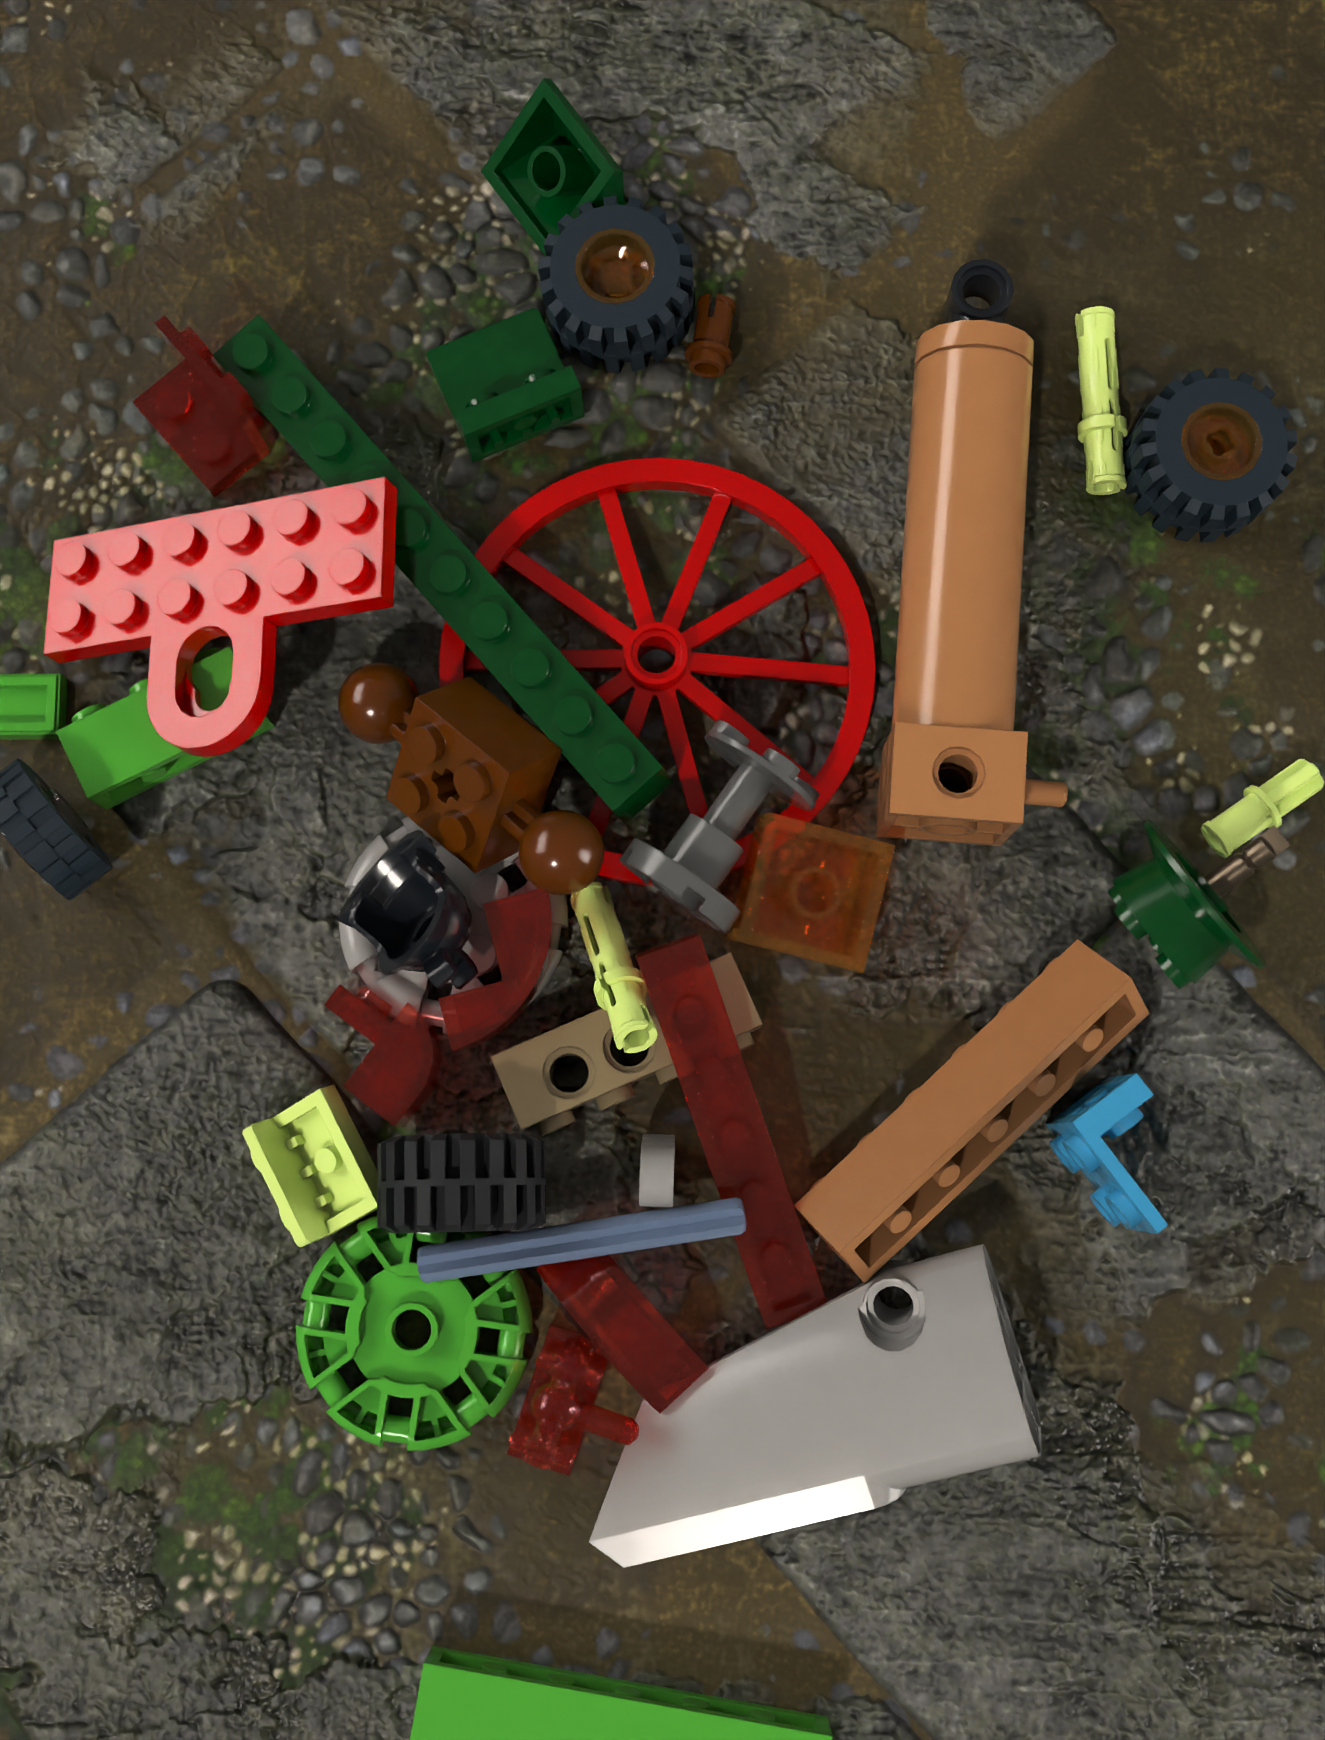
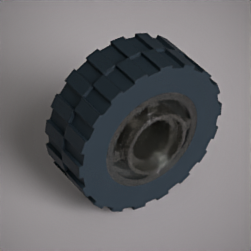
(48, 832)

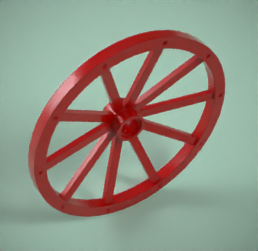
(725, 488)

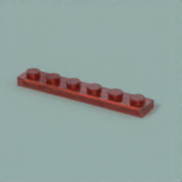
(731, 1127)

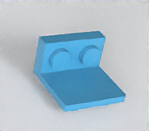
(1079, 1145)

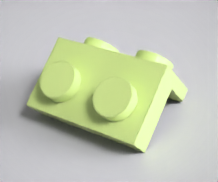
(315, 1166)

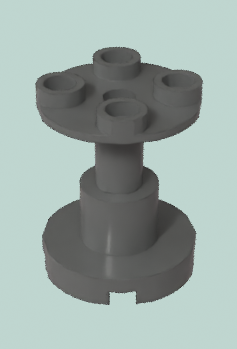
(706, 847)

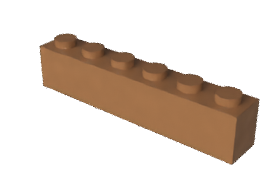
(972, 1108)

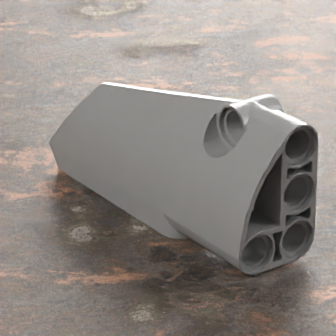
(829, 1416)

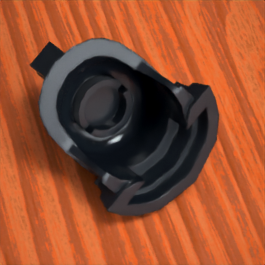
(413, 914)

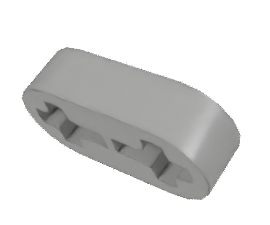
(657, 1170)

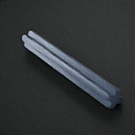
(581, 1240)

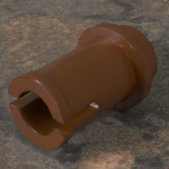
(709, 351)

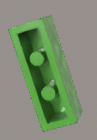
(120, 750)

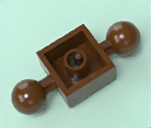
(473, 775)

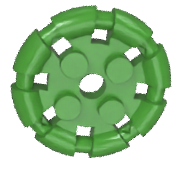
(404, 1370)

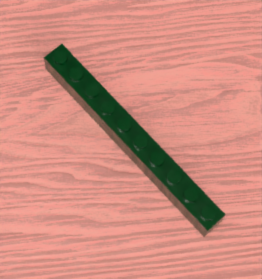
(450, 576)

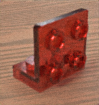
(203, 413)

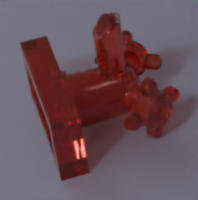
(562, 1404)

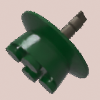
(1186, 909)

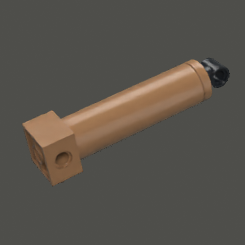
(963, 580)

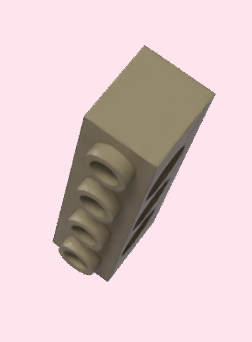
(529, 1066)

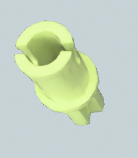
(1262, 807)

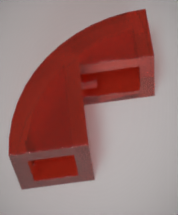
(523, 946)
(626, 1327)

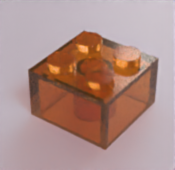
(811, 892)

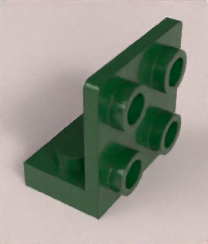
(506, 384)

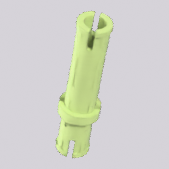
(1101, 423)
(618, 984)

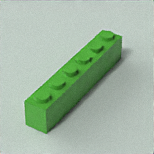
(509, 1699)

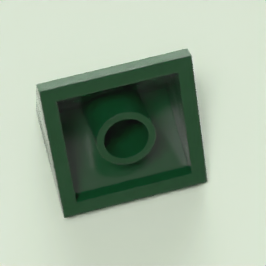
(551, 165)

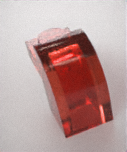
(401, 1064)

